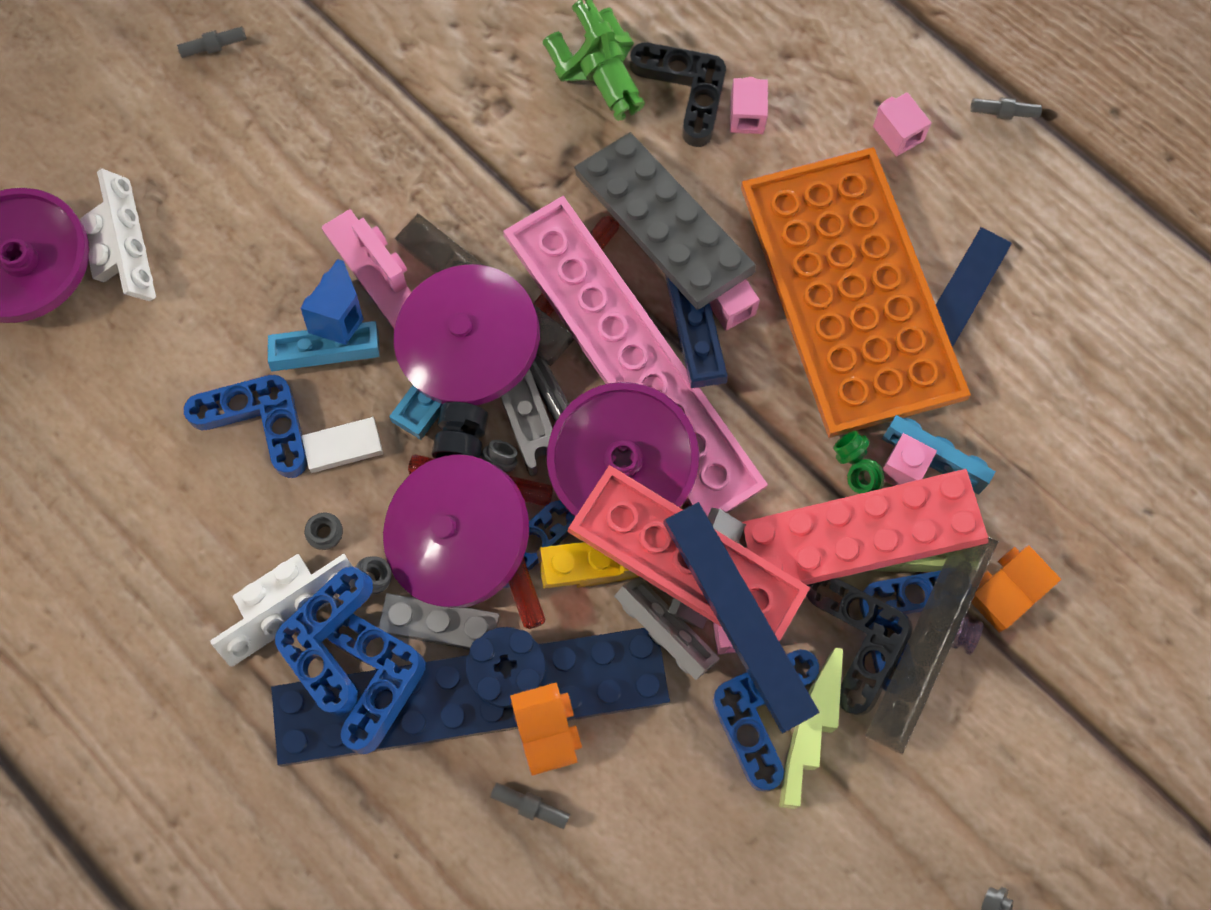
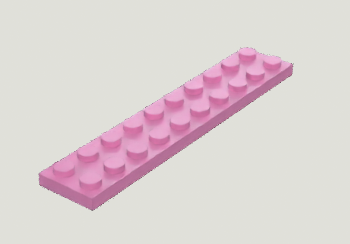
(626, 342)

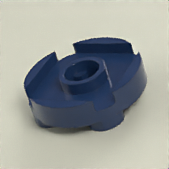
(488, 651)

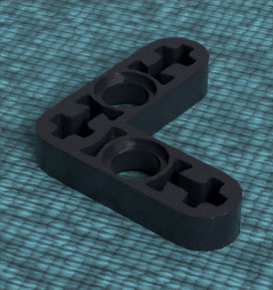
(692, 76)
(874, 641)

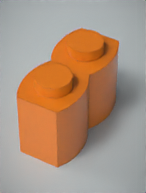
(1013, 587)
(544, 728)

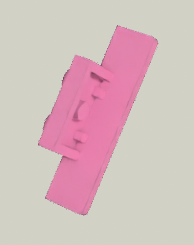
(370, 262)

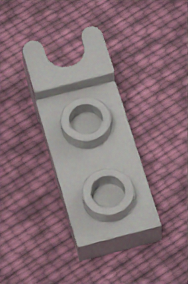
(528, 421)

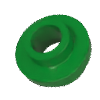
(851, 448)
(857, 480)

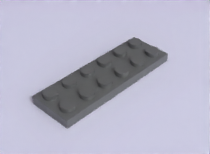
(665, 220)

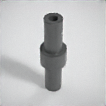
(212, 42)
(1006, 108)
(530, 805)

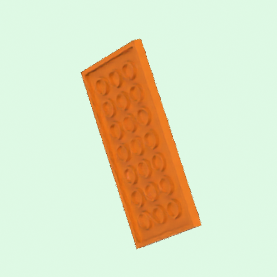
(853, 292)

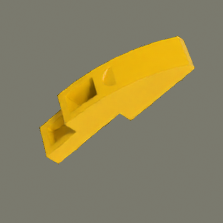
(578, 566)

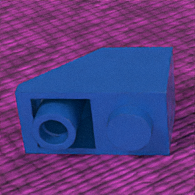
(333, 306)

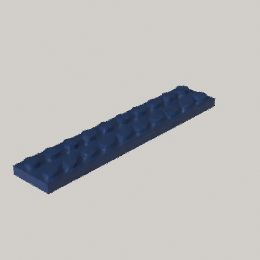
(597, 671)

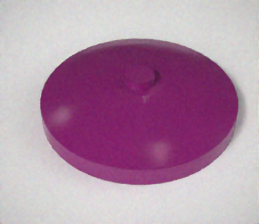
(40, 253)
(467, 335)
(631, 431)
(455, 531)

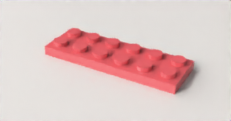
(628, 527)
(871, 529)

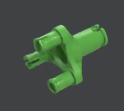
(598, 58)

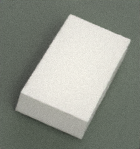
(342, 445)

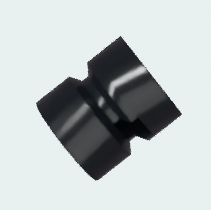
(460, 428)

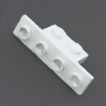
(117, 238)
(270, 603)

